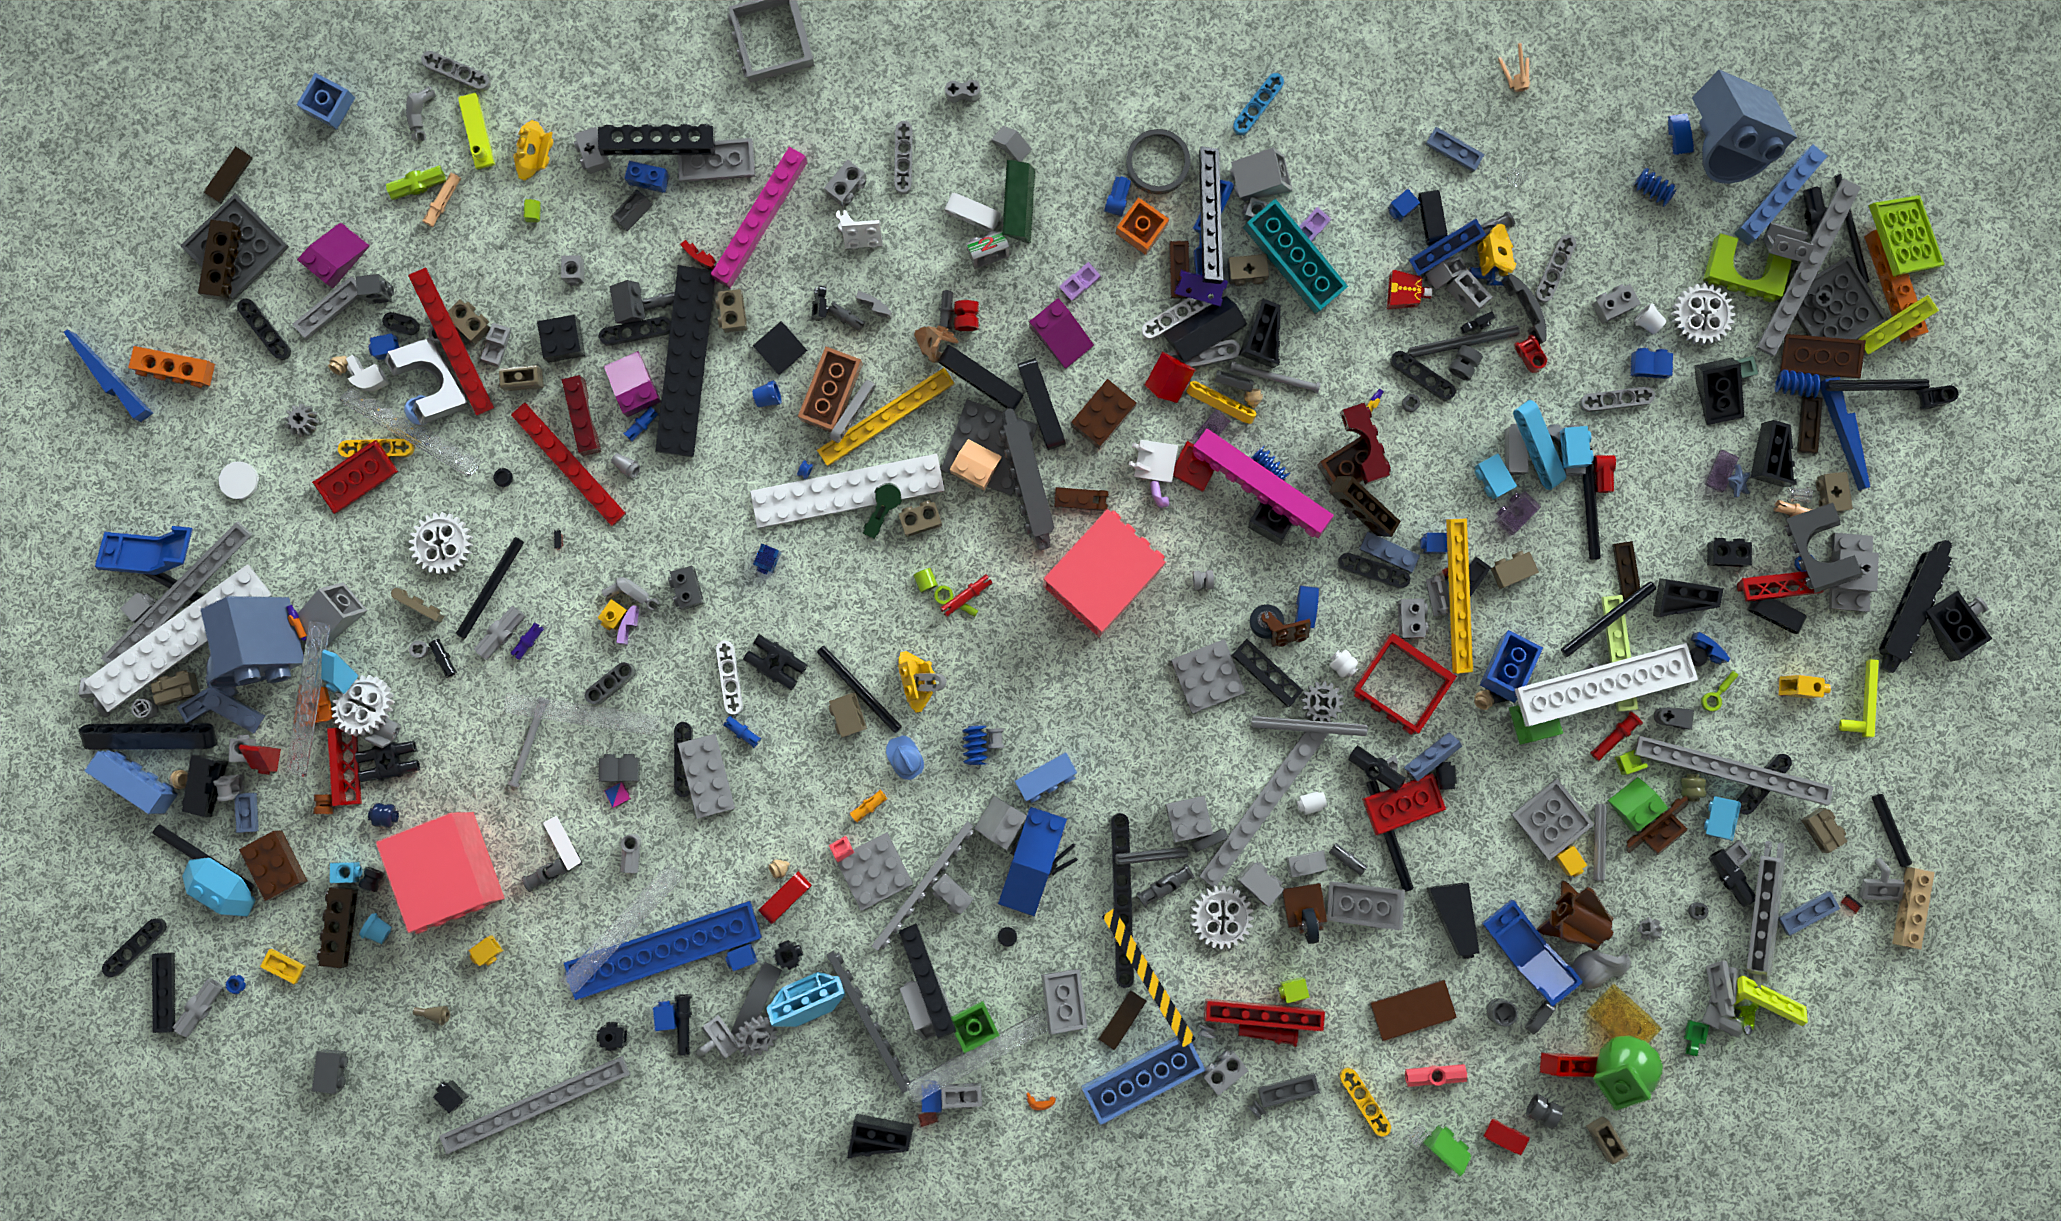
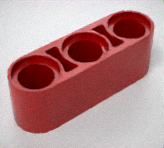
(785, 897)

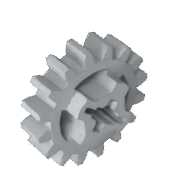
(1316, 707)
(755, 1036)

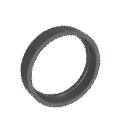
(1151, 188)

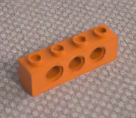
(142, 359)

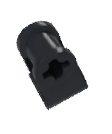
(1934, 397)

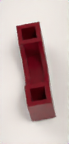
(1358, 420)
(582, 424)

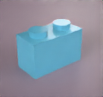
(1576, 447)
(1494, 476)
(1722, 818)

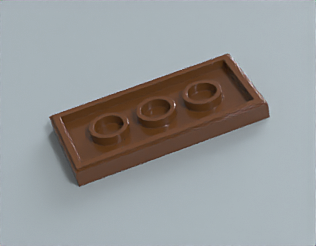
(1823, 356)
(1413, 1010)

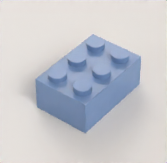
(1046, 777)

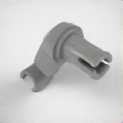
(414, 107)
(631, 589)

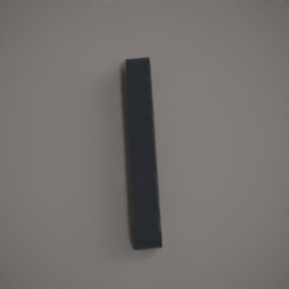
(1119, 890)

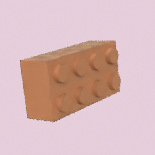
(830, 389)

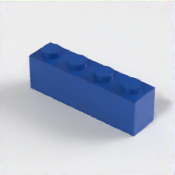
(1447, 246)

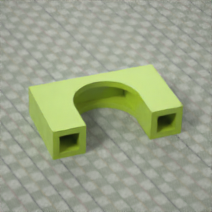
(1721, 271)

